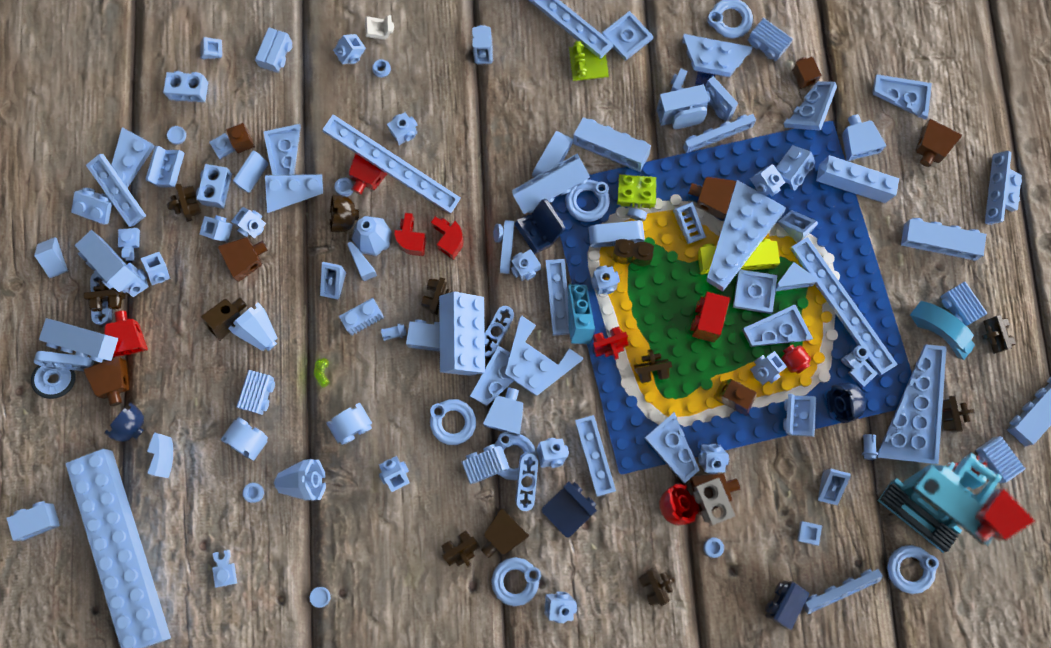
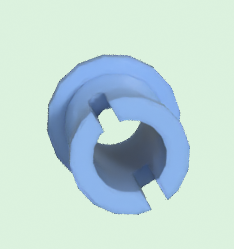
(393, 332)
(860, 353)
(869, 447)

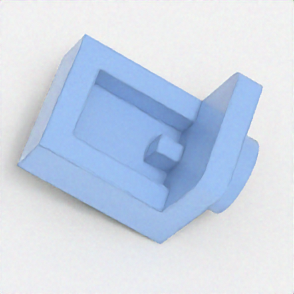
(678, 80)

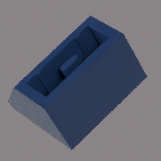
(786, 604)

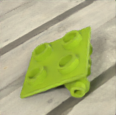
(586, 64)
(637, 191)

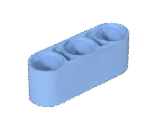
(554, 153)
(606, 234)

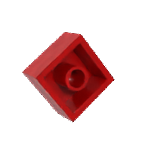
(710, 317)

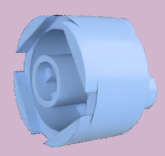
(349, 423)
(244, 439)

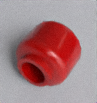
(796, 359)

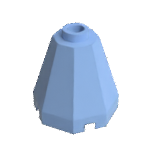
(371, 235)
(255, 328)
(302, 480)

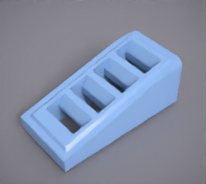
(695, 220)
(364, 268)

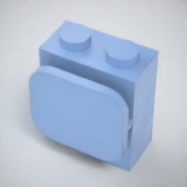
(683, 107)

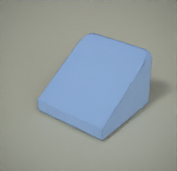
(210, 48)

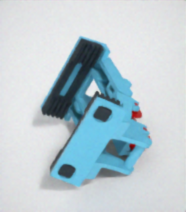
(947, 491)

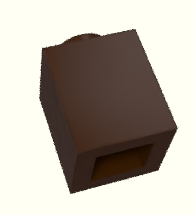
(806, 72)
(240, 138)

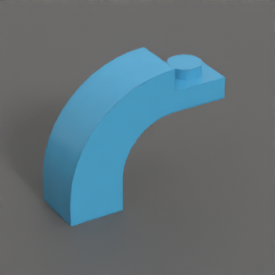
(946, 326)

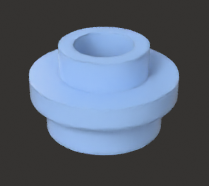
(381, 64)

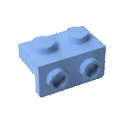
(795, 166)
(164, 167)
(92, 205)
(800, 415)

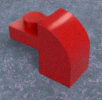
(452, 238)
(409, 241)

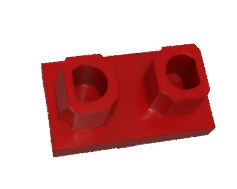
(610, 345)

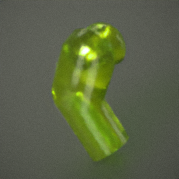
(319, 371)

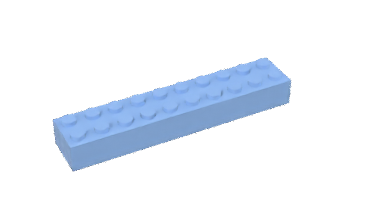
(117, 550)

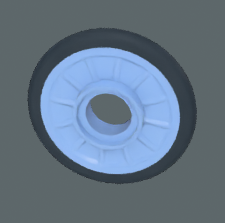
(48, 390)

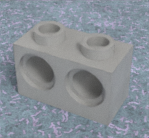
(718, 499)

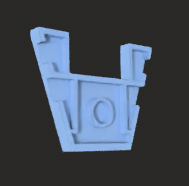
(532, 368)

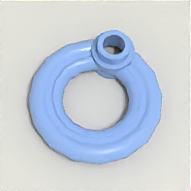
(724, 30)
(599, 211)
(436, 421)
(522, 442)
(928, 572)
(531, 587)

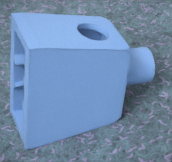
(861, 139)
(506, 413)

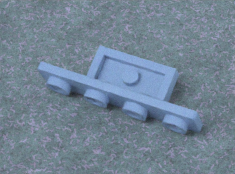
(1003, 188)

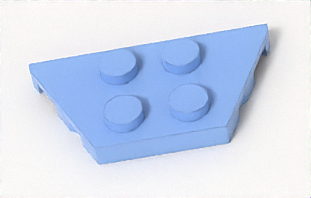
(715, 55)

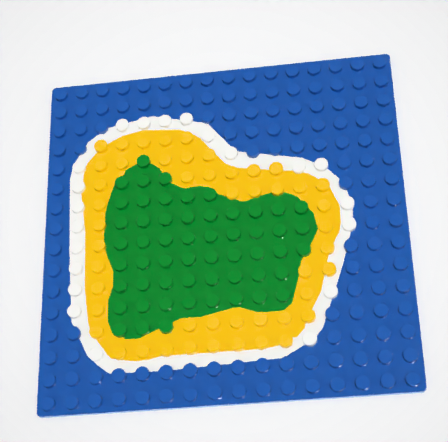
(660, 301)

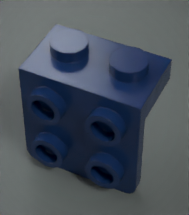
(540, 227)
(569, 509)

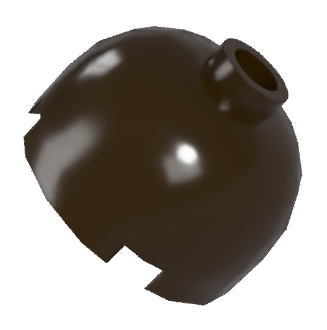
(342, 213)

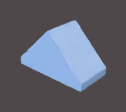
(797, 225)
(50, 257)
(795, 278)
(332, 280)
(833, 485)

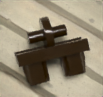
(188, 209)
(438, 287)
(103, 294)
(997, 334)
(644, 369)
(955, 423)
(461, 553)
(653, 578)

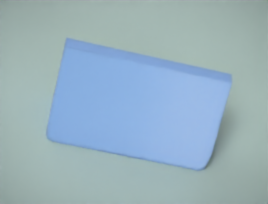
(250, 172)

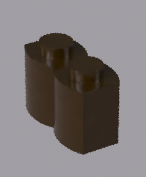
(630, 252)

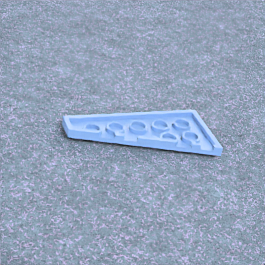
(744, 228)
(918, 418)

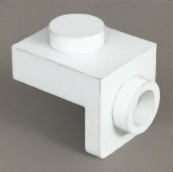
(378, 27)

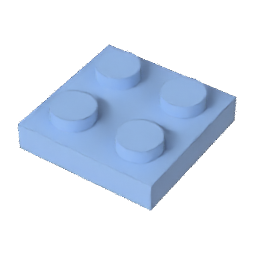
(627, 35)
(720, 99)
(755, 291)

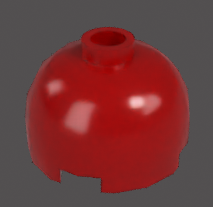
(678, 505)

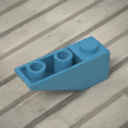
(580, 314)

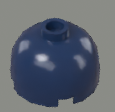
(846, 401)
(127, 425)

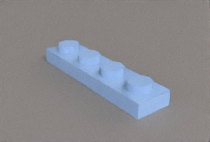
(725, 130)
(116, 190)
(558, 296)
(595, 456)
(848, 588)

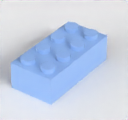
(462, 334)

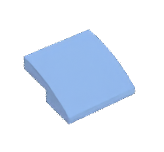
(162, 460)

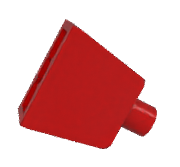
(365, 175)
(128, 334)
(1001, 517)

